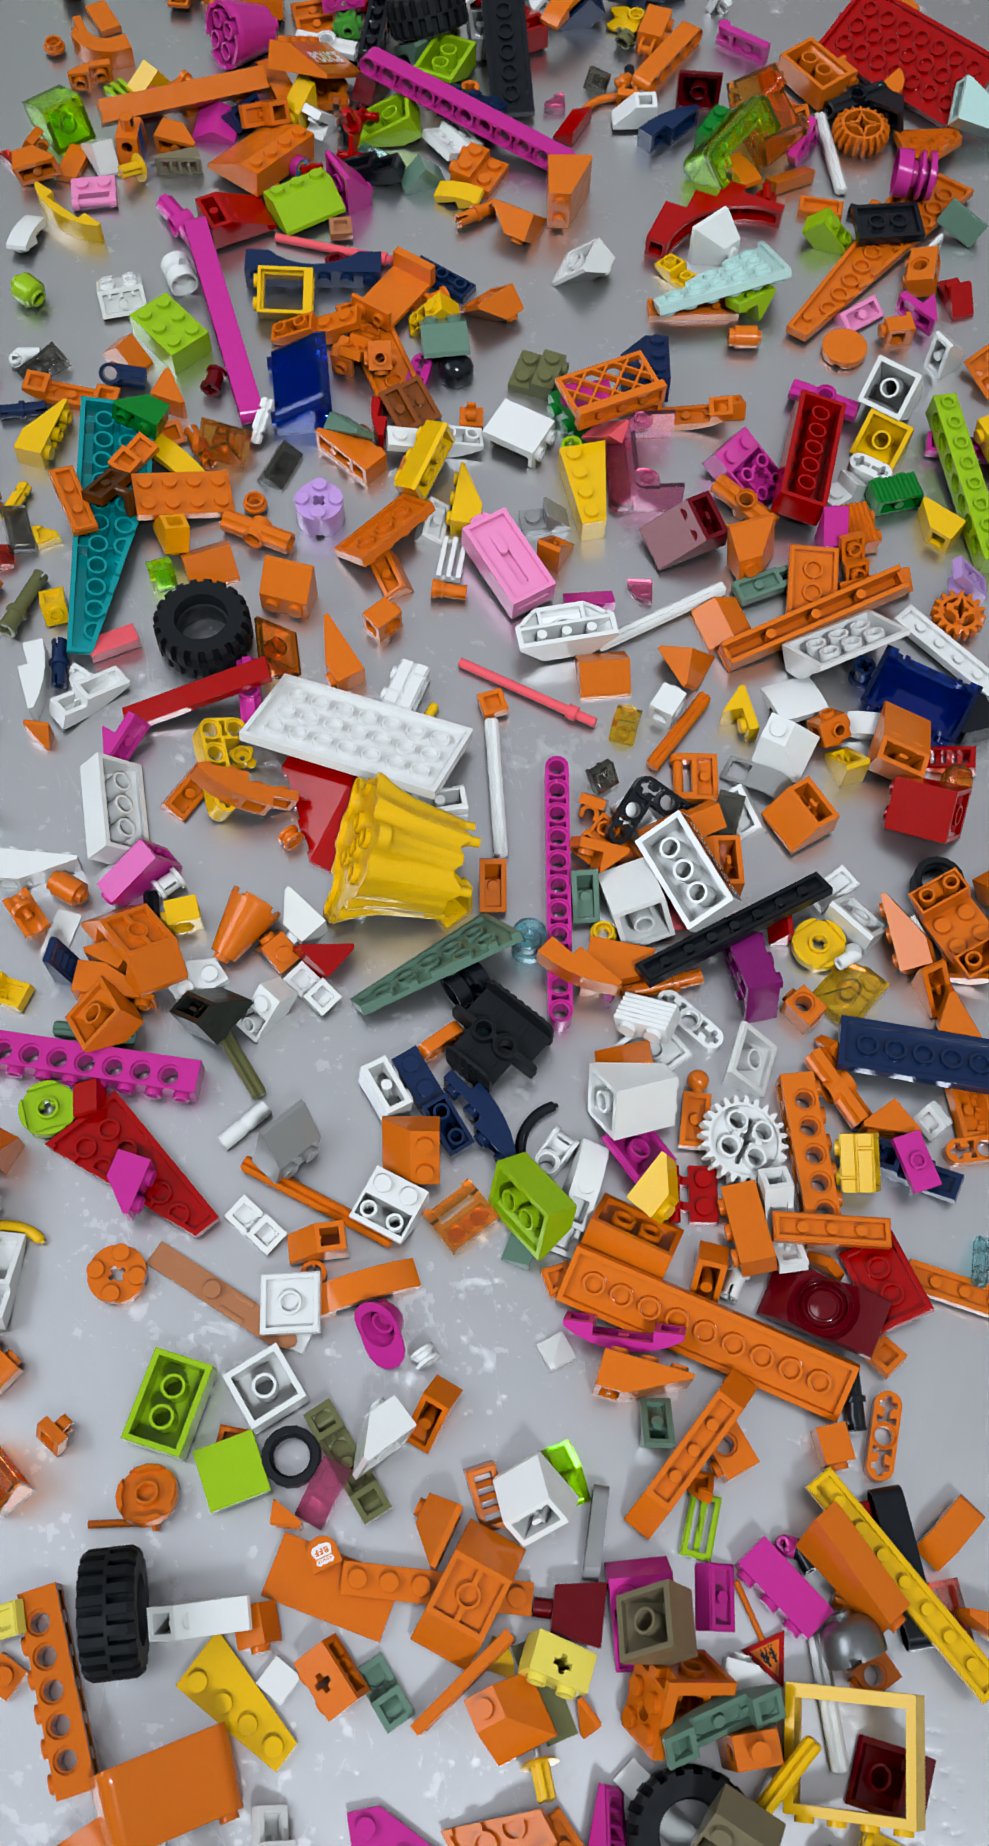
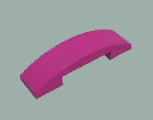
(585, 1327)

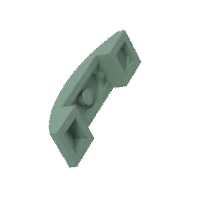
(721, 1717)

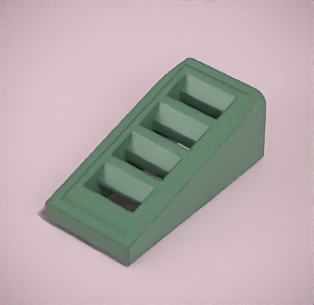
(345, 425)

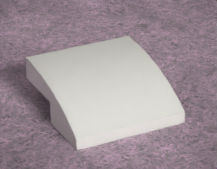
(449, 139)
(794, 699)

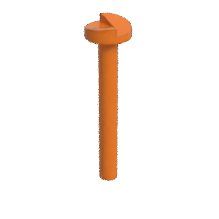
(110, 1523)

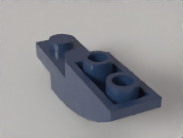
(431, 1100)
(491, 1126)

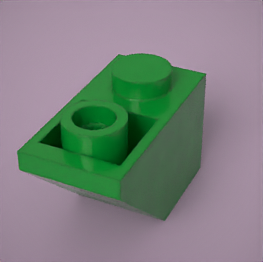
(142, 414)

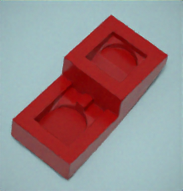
(379, 422)

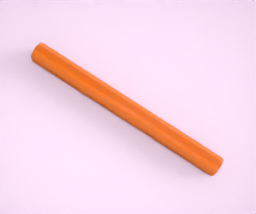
(315, 1200)

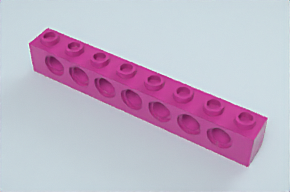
(133, 1062)

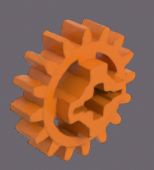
(958, 615)

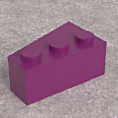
(755, 977)

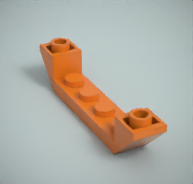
(690, 1454)

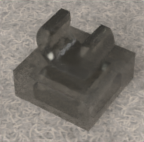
(597, 80)
(602, 776)

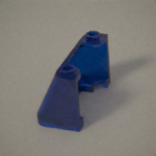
(301, 385)
(922, 693)

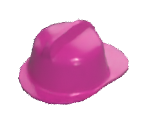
(380, 1331)

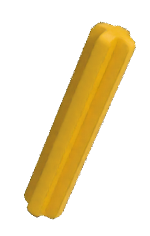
(789, 1774)

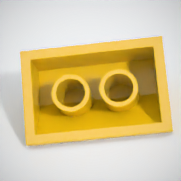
(425, 459)

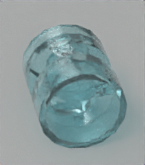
(534, 938)

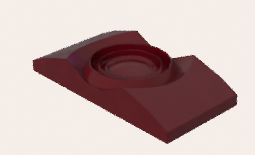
(826, 1310)

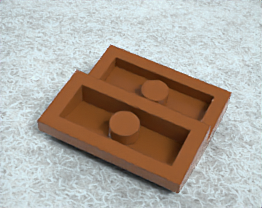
(410, 403)

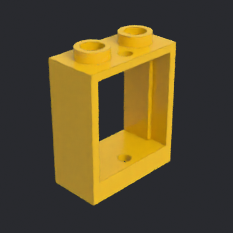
(283, 273)

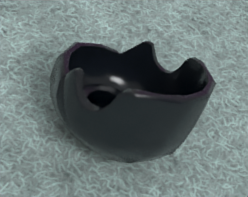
(455, 371)

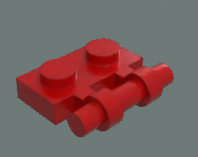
(701, 1194)

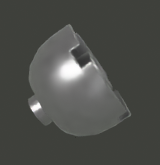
(850, 1639)

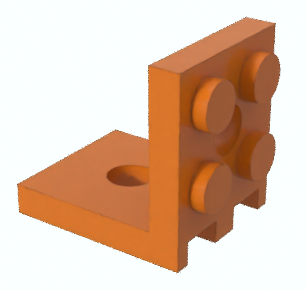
(655, 1694)

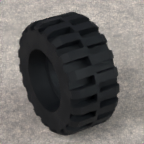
(424, 18)
(199, 602)
(112, 1613)
(665, 1790)

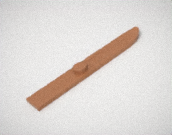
(213, 1292)

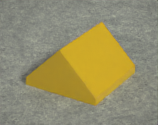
(883, 438)

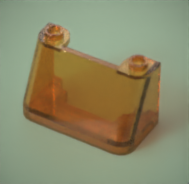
(766, 147)

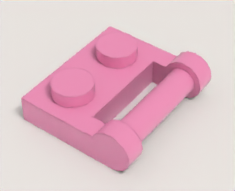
(94, 192)

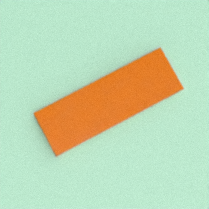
(399, 373)

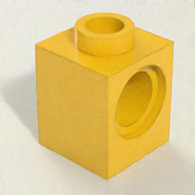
(182, 915)

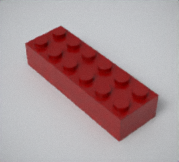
(808, 457)

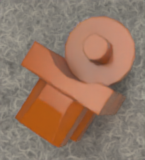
(27, 914)

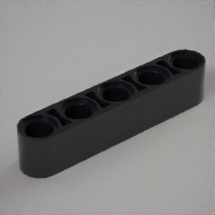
(892, 1516)

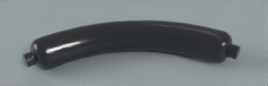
(529, 1123)

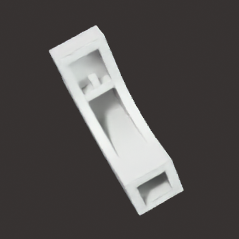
(777, 1194)

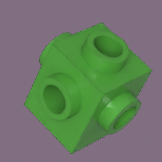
(348, 24)

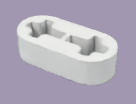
(869, 467)

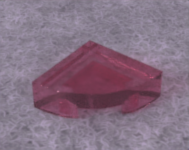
(555, 105)
(640, 590)

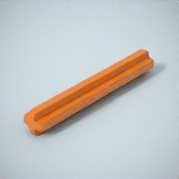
(678, 731)

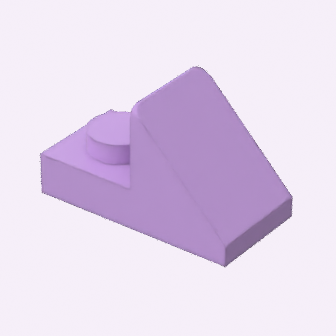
(968, 579)

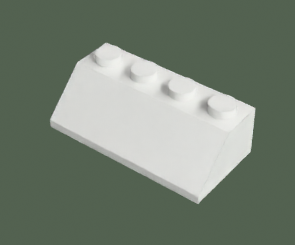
(112, 807)

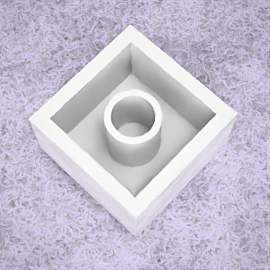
(265, 1388)

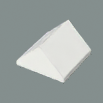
(856, 921)
(750, 1061)

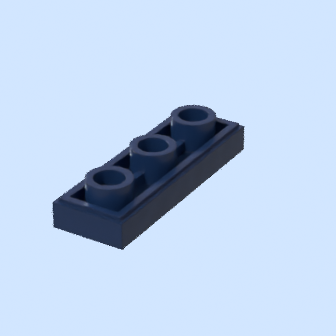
(457, 286)

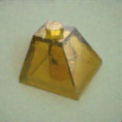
(851, 991)

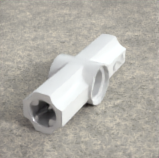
(345, 47)

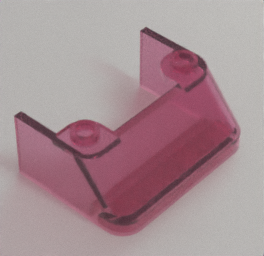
(636, 488)

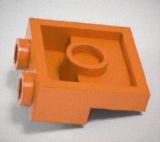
(478, 168)

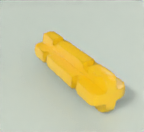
(18, 496)

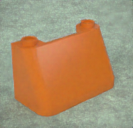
(168, 1790)

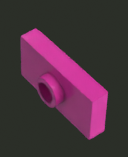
(916, 1162)

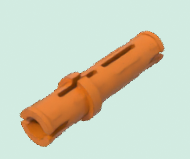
(680, 981)

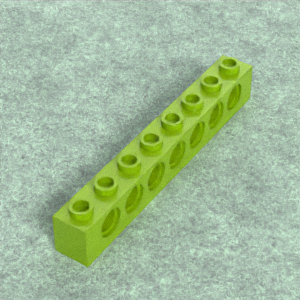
(962, 474)

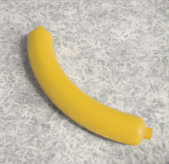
(21, 1227)

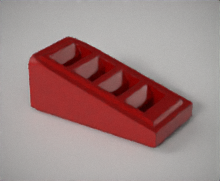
(958, 752)

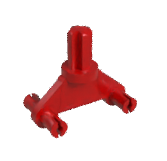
(353, 125)

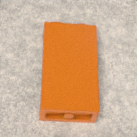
(397, 290)

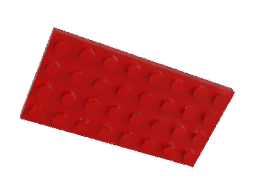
(893, 35)

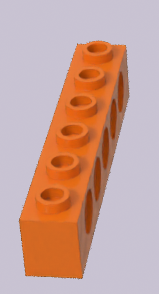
(805, 1087)
(72, 1703)

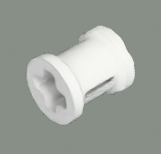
(168, 883)

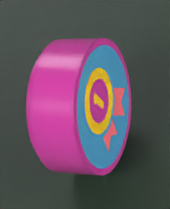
(294, 167)

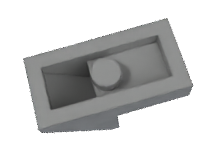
(547, 520)

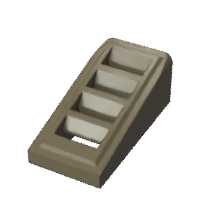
(190, 157)

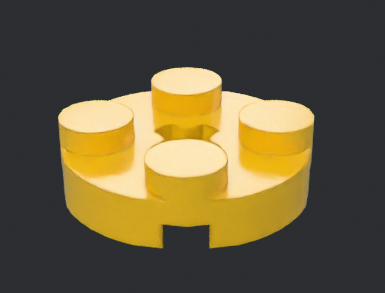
(810, 957)

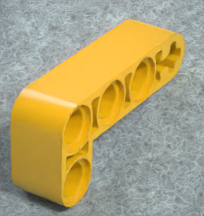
(217, 746)

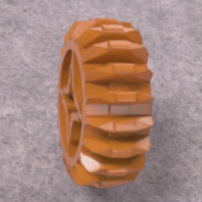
(860, 132)

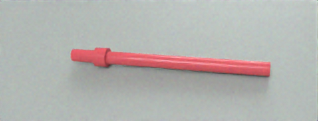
(326, 247)
(570, 711)

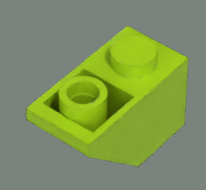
(826, 232)

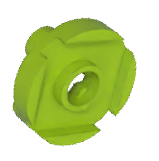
(34, 1101)

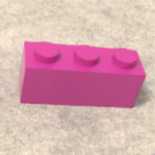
(783, 1589)

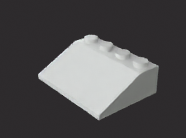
(839, 642)

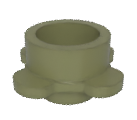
(625, 38)

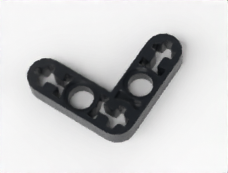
(643, 802)

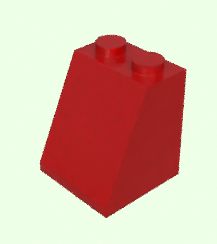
(927, 808)

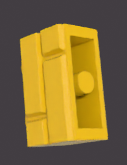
(858, 1162)

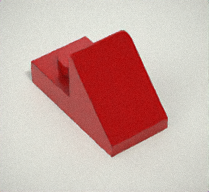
(956, 298)

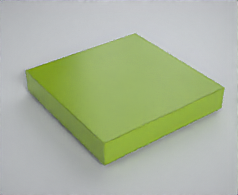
(231, 1471)

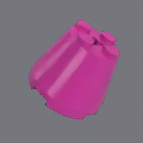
(239, 31)

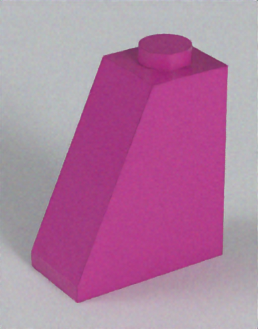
(135, 871)

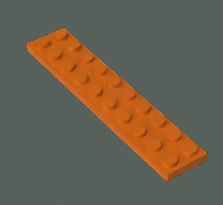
(714, 1332)

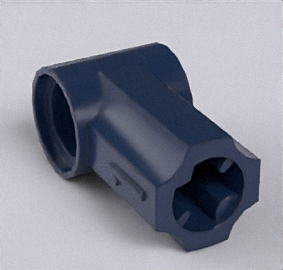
(126, 375)

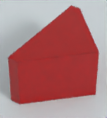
(323, 958)

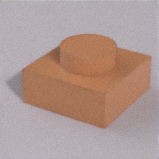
(340, 228)

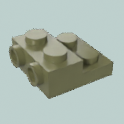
(536, 373)

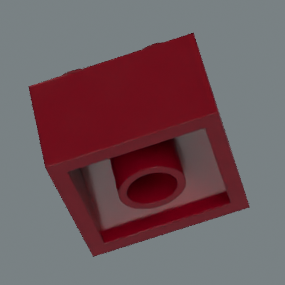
(698, 88)
(879, 1778)

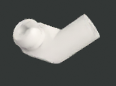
(852, 954)

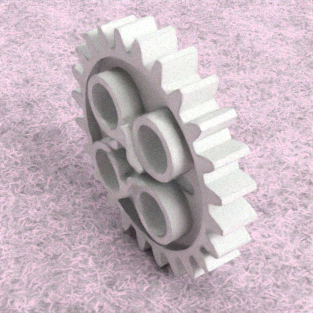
(720, 1130)

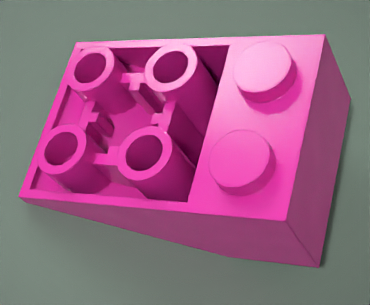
(745, 464)
(625, 1577)

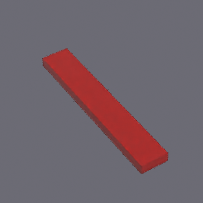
(202, 692)

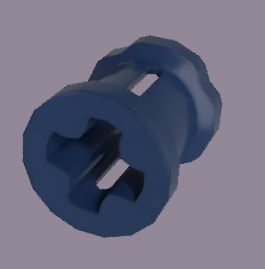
(862, 670)

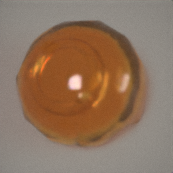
(958, 775)

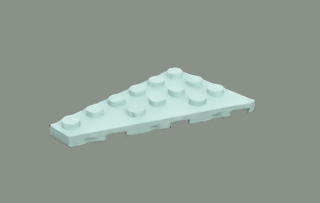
(738, 273)

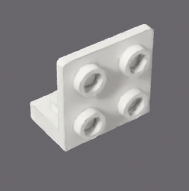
(120, 295)

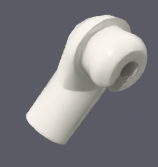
(22, 355)

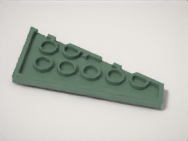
(456, 951)

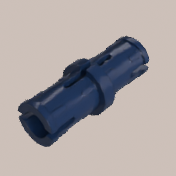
(23, 410)
(59, 664)

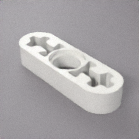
(709, 1027)

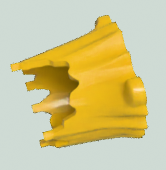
(395, 855)

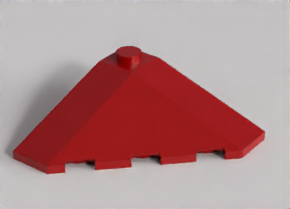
(321, 805)

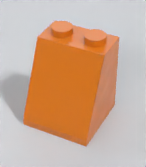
(566, 187)

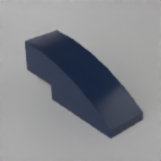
(667, 127)

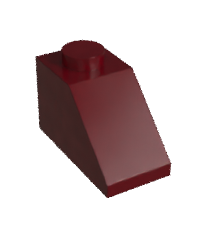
(368, 91)

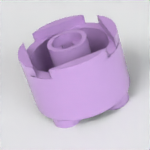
(319, 508)

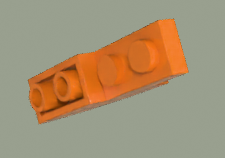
(333, 324)
(235, 789)

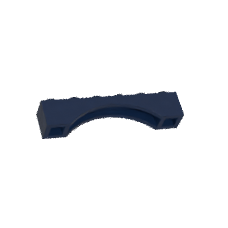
(355, 272)

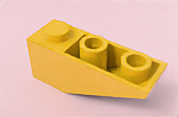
(40, 438)
(464, 500)

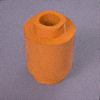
(744, 336)
(68, 888)

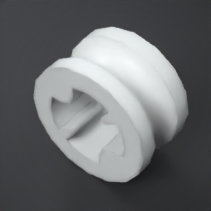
(424, 1356)

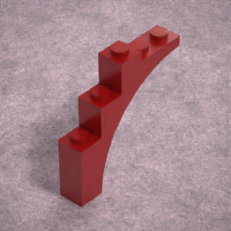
(676, 221)

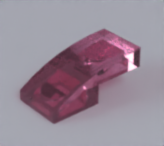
(323, 1493)

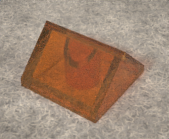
(279, 648)

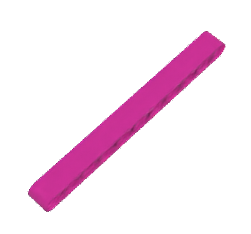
(460, 107)
(223, 319)
(558, 878)

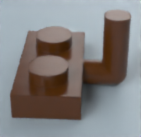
(108, 485)

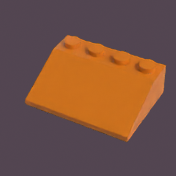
(264, 156)

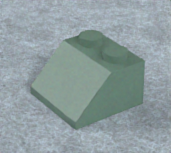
(444, 336)

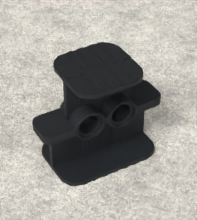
(510, 1025)

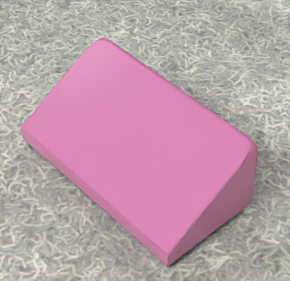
(859, 314)

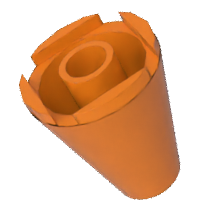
(241, 925)

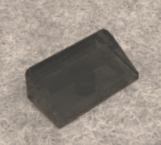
(280, 466)

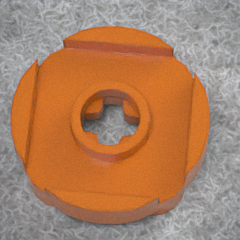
(101, 1269)

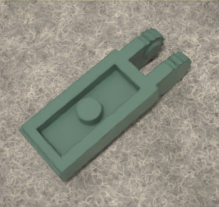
(760, 586)

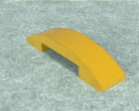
(79, 227)
(174, 457)

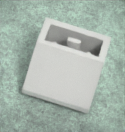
(390, 1205)
(534, 1498)

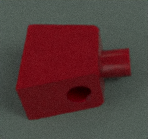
(575, 1612)

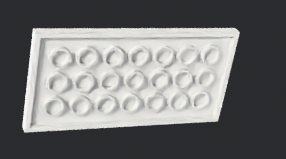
(357, 735)

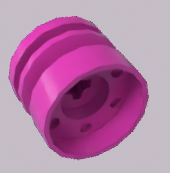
(914, 174)

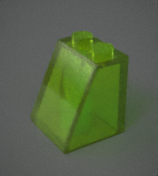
(61, 117)

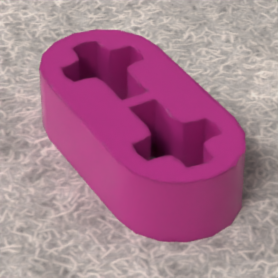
(426, 370)

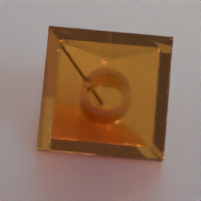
(223, 442)

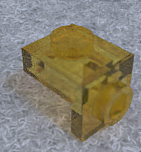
(625, 724)

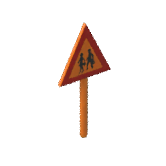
(767, 1652)

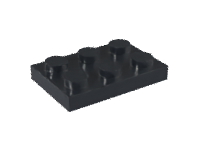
(887, 223)

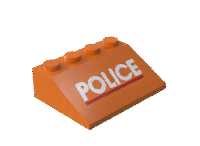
(308, 57)

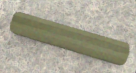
(243, 1066)

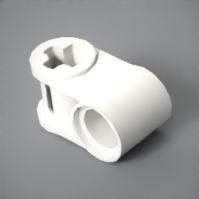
(557, 1150)

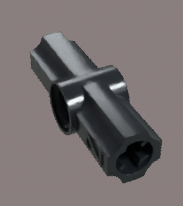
(856, 96)

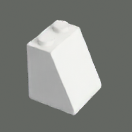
(892, 389)
(636, 903)
(632, 1097)

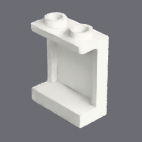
(520, 431)

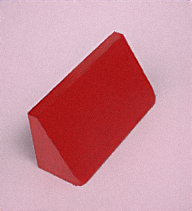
(573, 125)

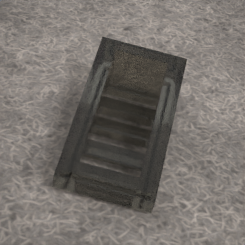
(46, 355)

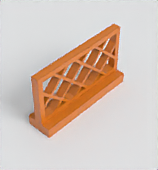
(619, 402)

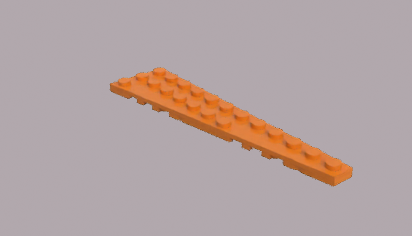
(866, 263)

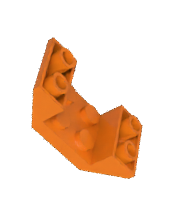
(954, 922)
(144, 944)
(468, 1594)

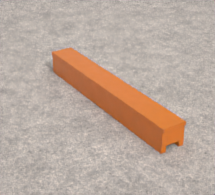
(184, 95)
(827, 610)

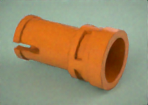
(448, 590)

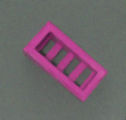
(608, 1817)

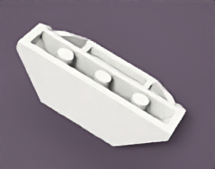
(565, 630)

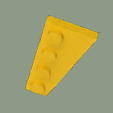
(231, 1696)

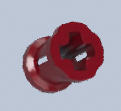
(213, 380)

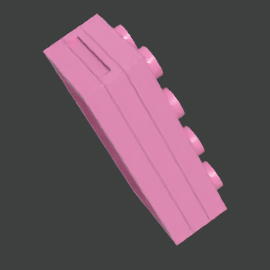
(507, 562)

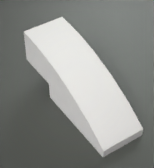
(35, 676)
(88, 696)
(11, 1259)

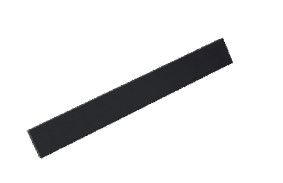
(733, 929)

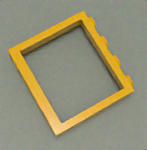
(915, 1758)

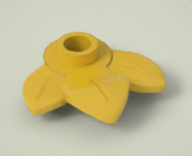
(626, 18)

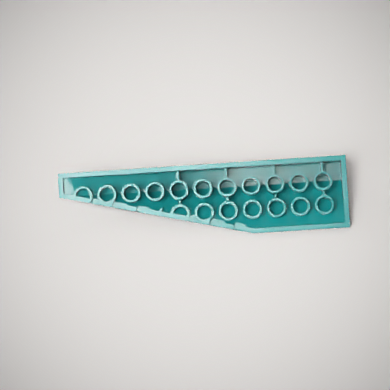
(99, 554)

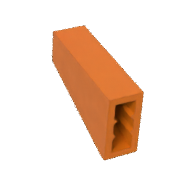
(853, 1568)

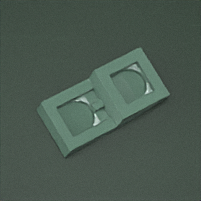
(385, 1694)

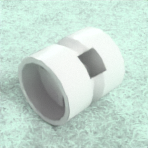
(179, 273)

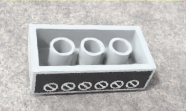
(688, 872)

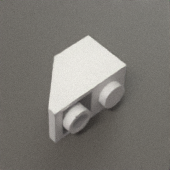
(635, 111)
(269, 1007)

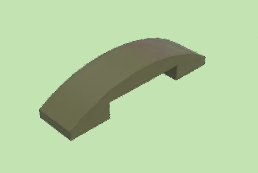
(340, 1447)

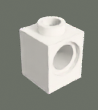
(667, 705)

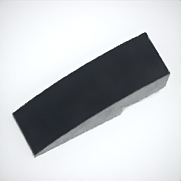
(377, 169)

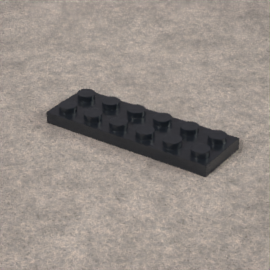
(508, 55)

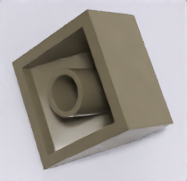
(656, 1624)

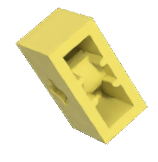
(571, 1660)

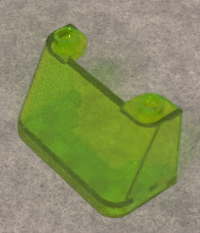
(710, 158)

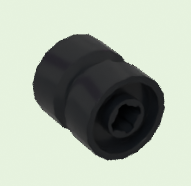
(466, 984)

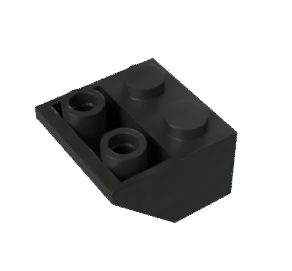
(210, 1012)

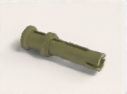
(17, 611)

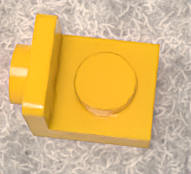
(54, 606)

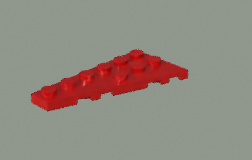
(93, 1143)

